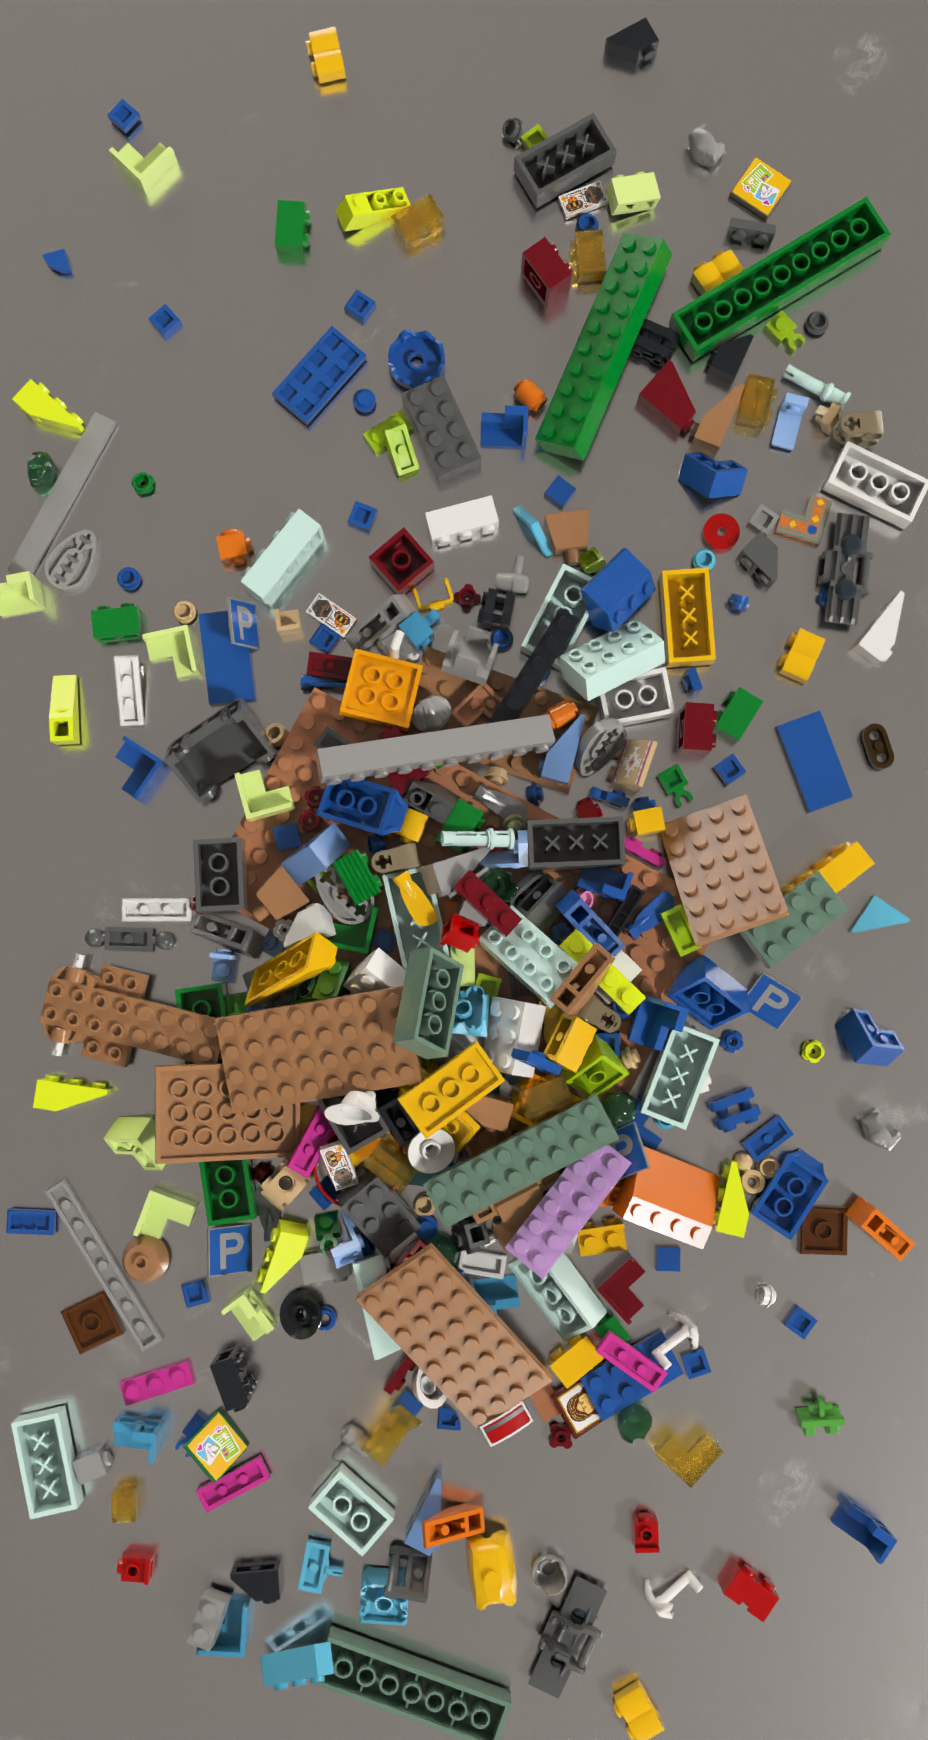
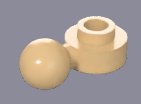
(276, 734)
(744, 1163)

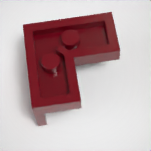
(615, 1287)

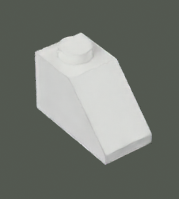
(308, 921)

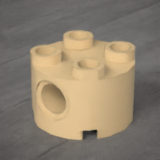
(278, 1196)

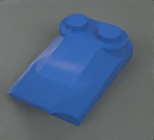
(364, 806)
(790, 1193)

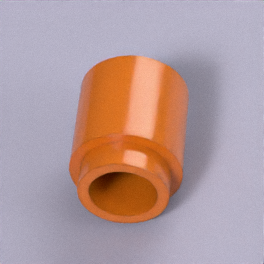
(530, 395)
(562, 714)

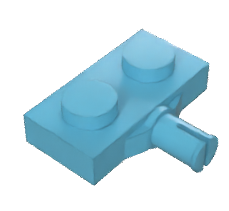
(316, 1566)

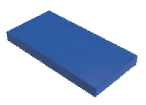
(226, 665)
(814, 761)

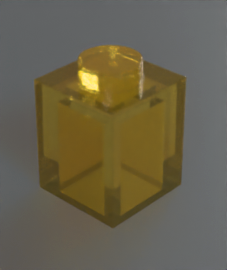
(125, 1503)

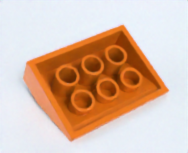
(670, 1199)

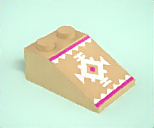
(632, 765)

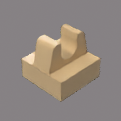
(828, 417)

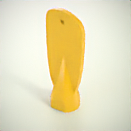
(415, 900)

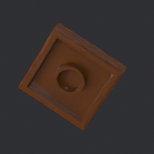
(824, 1231)
(92, 1322)

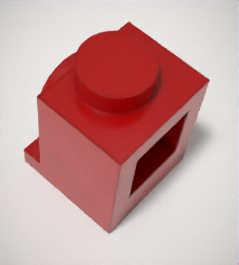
(587, 809)
(460, 933)
(641, 1542)
(142, 1561)

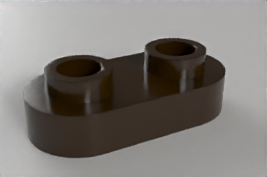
(878, 746)

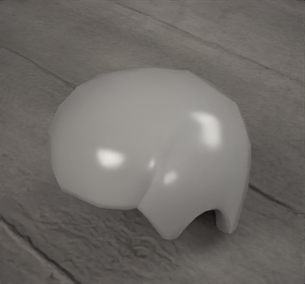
(550, 1574)

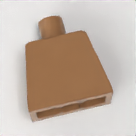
(568, 533)
(280, 897)

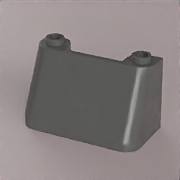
(218, 749)

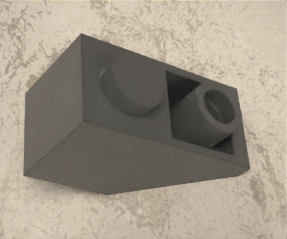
(762, 558)
(431, 800)

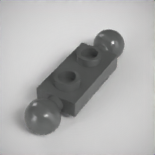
(129, 939)

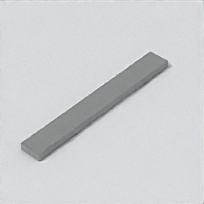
(62, 494)
(104, 1265)

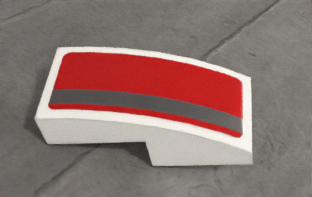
(506, 1424)

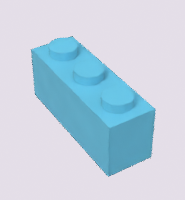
(297, 1666)

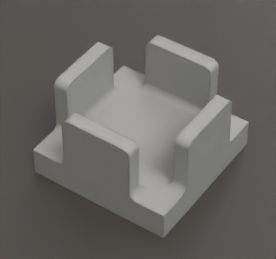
(470, 655)

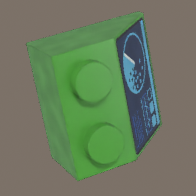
(325, 984)

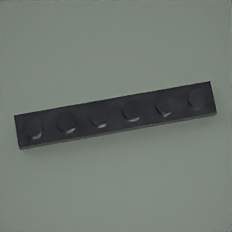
(536, 667)

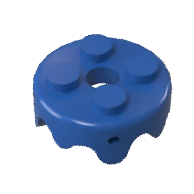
(412, 345)

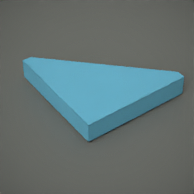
(534, 530)
(878, 915)

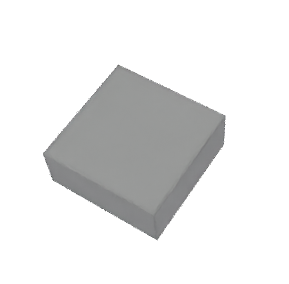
(763, 520)

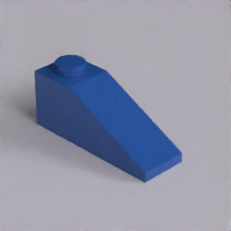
(588, 923)

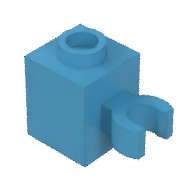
(418, 629)

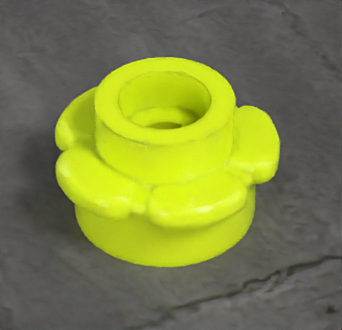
(817, 1055)

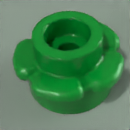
(143, 477)

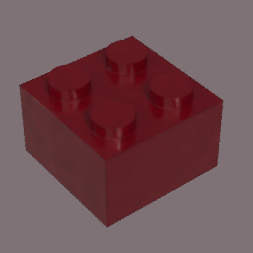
(546, 271)
(401, 562)
(696, 729)

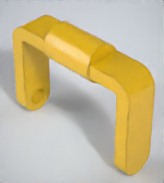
(439, 604)

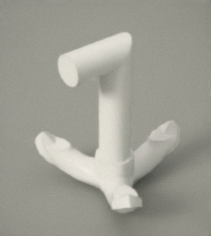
(394, 648)
(688, 1330)
(661, 1603)

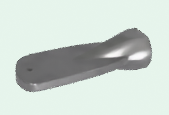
(499, 802)
(267, 1213)

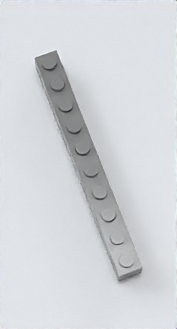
(434, 749)

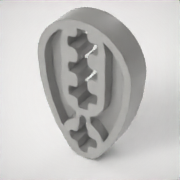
(82, 570)
(599, 745)
(338, 906)

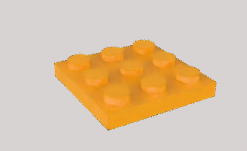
(381, 690)

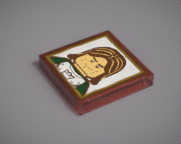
(576, 1409)

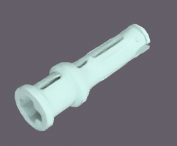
(826, 392)
(484, 838)

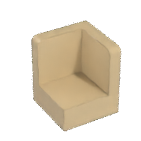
(288, 622)

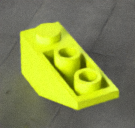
(369, 208)
(43, 409)
(64, 711)
(57, 1094)
(732, 1209)
(286, 1249)

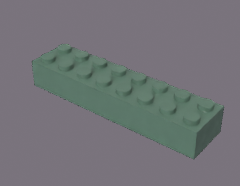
(520, 1160)
(415, 1688)

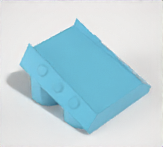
(472, 1012)
(373, 1604)

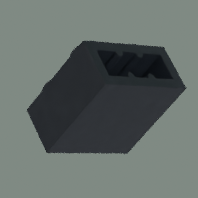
(233, 1379)

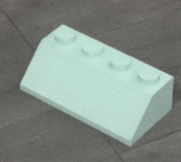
(367, 1272)
(562, 1297)

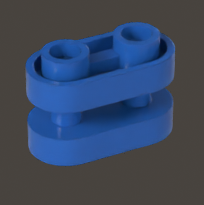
(728, 1121)

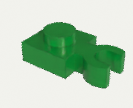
(674, 781)
(327, 1230)

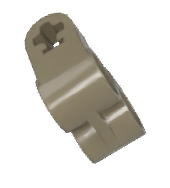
(863, 430)
(402, 857)
(593, 1012)

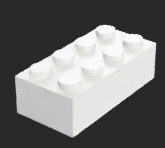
(876, 485)

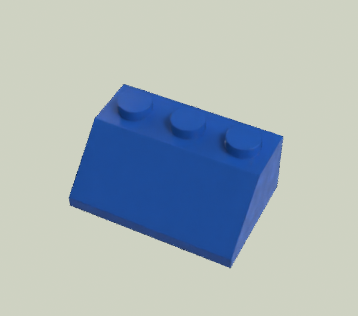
(617, 591)
(709, 993)

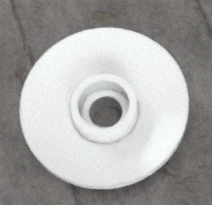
(435, 1158)

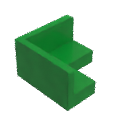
(357, 936)

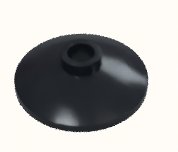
(292, 1315)

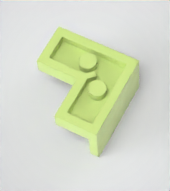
(147, 170)
(21, 594)
(174, 644)
(258, 802)
(136, 1138)
(162, 1206)
(250, 1313)

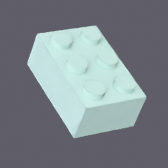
(352, 1509)

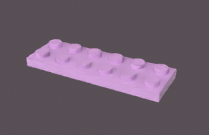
(566, 1209)

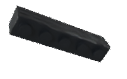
(625, 909)

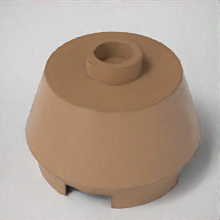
(145, 1259)

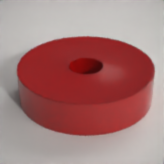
(728, 525)

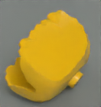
(491, 1569)

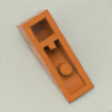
(880, 1228)
(453, 1524)

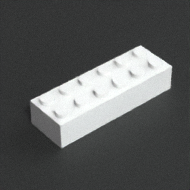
(382, 972)

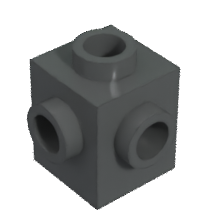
(469, 1236)

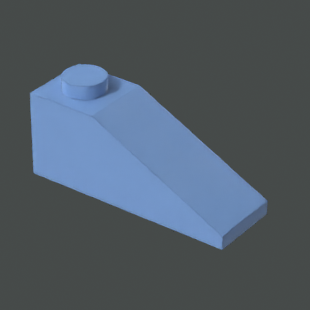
(560, 758)
(429, 1507)

